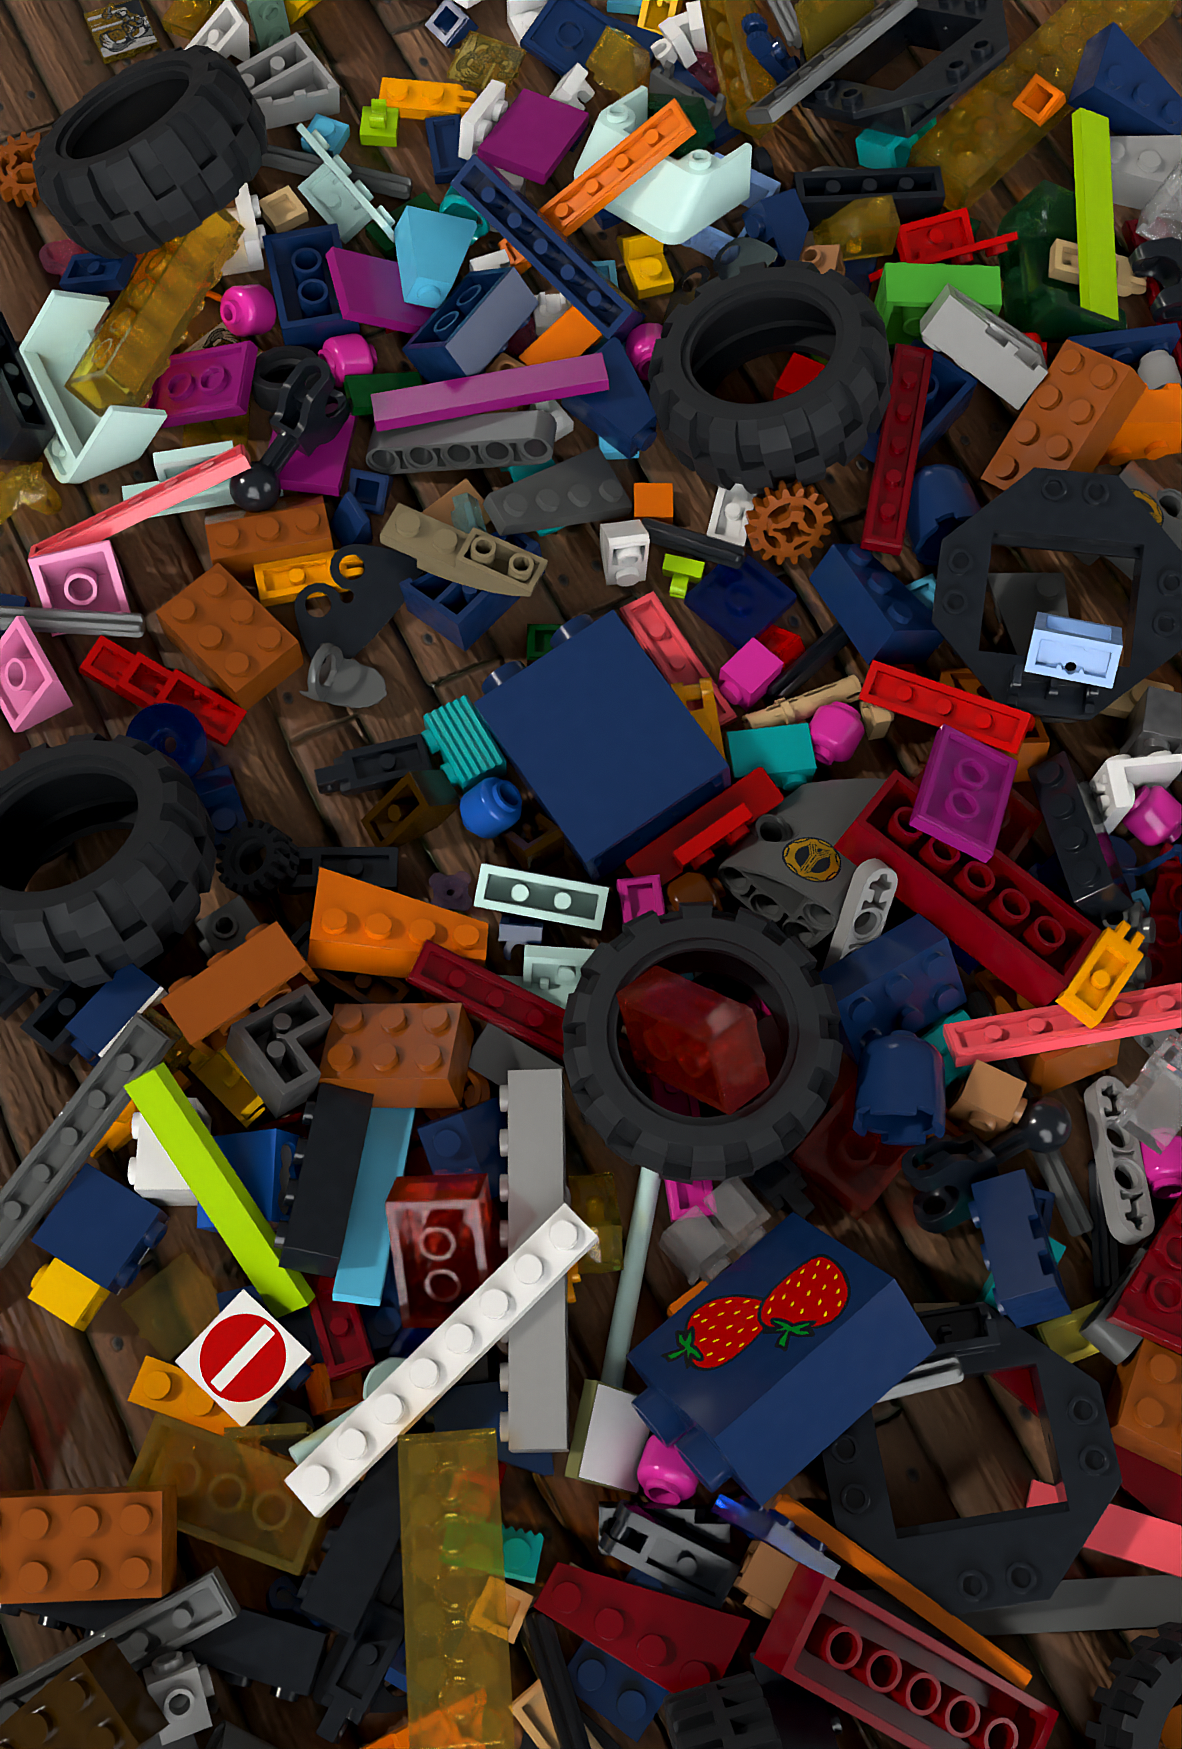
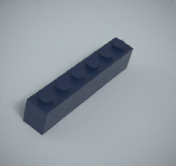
(547, 249)

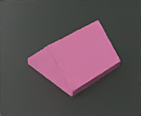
(81, 579)
(27, 680)

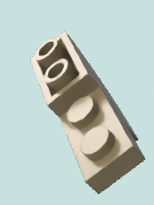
(462, 557)

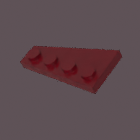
(1153, 1295)
(646, 1630)

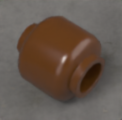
(694, 887)

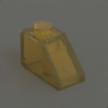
(862, 228)
(597, 1206)

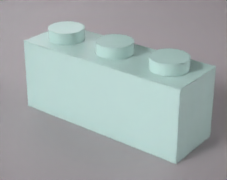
(541, 896)

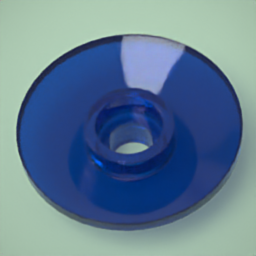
(168, 720)

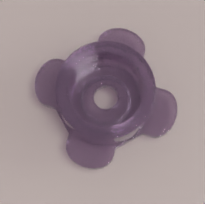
(459, 883)

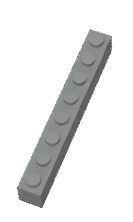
(534, 1191)

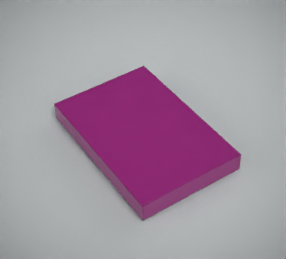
(533, 136)
(372, 292)
(205, 384)
(325, 467)
(964, 793)

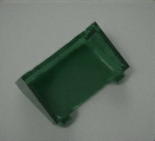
(1029, 296)

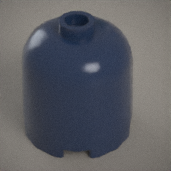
(937, 506)
(900, 1090)

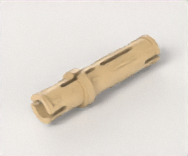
(803, 706)

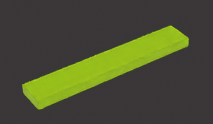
(1094, 213)
(218, 1189)

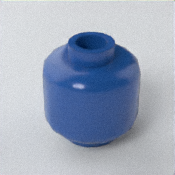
(491, 807)

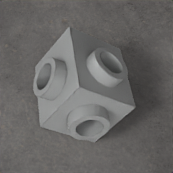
(180, 1693)

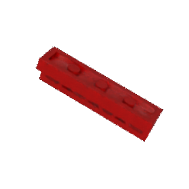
(942, 704)

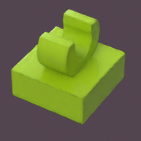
(379, 124)
(682, 572)

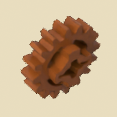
(17, 161)
(788, 522)

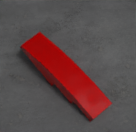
(150, 683)

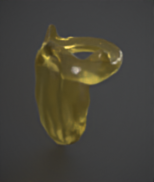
(18, 489)

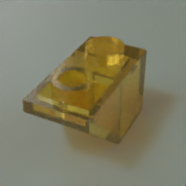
(619, 62)

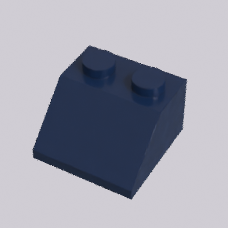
(467, 1142)

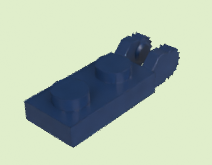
(768, 50)

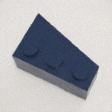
(1125, 87)

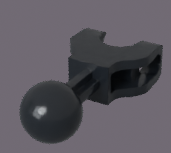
(1163, 262)
(299, 426)
(967, 1160)

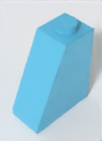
(430, 253)

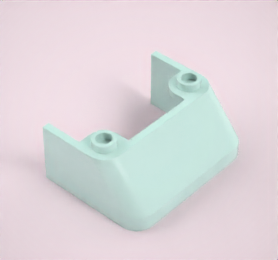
(675, 195)
(82, 441)

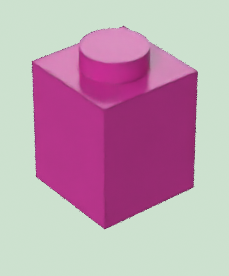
(748, 674)

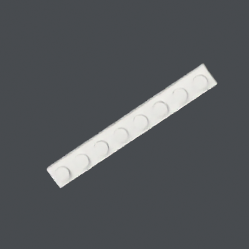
(440, 1361)

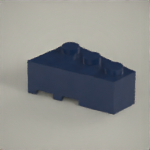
(875, 607)
(459, 610)
(1018, 1249)

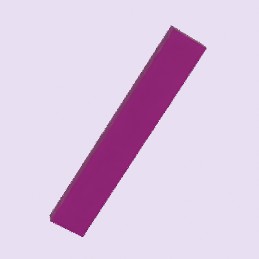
(489, 392)

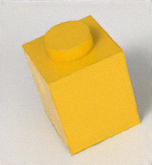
(67, 1293)

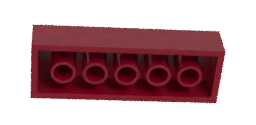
(984, 908)
(894, 1673)

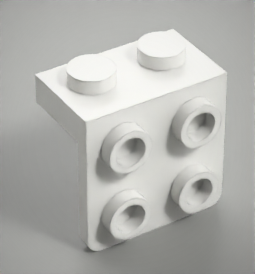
(249, 254)

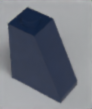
(624, 412)
(480, 1408)

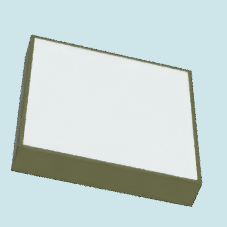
(607, 1439)

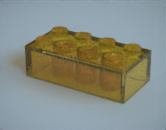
(230, 1494)

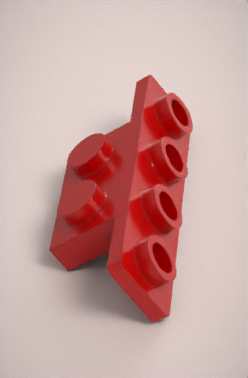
(944, 239)
(706, 829)

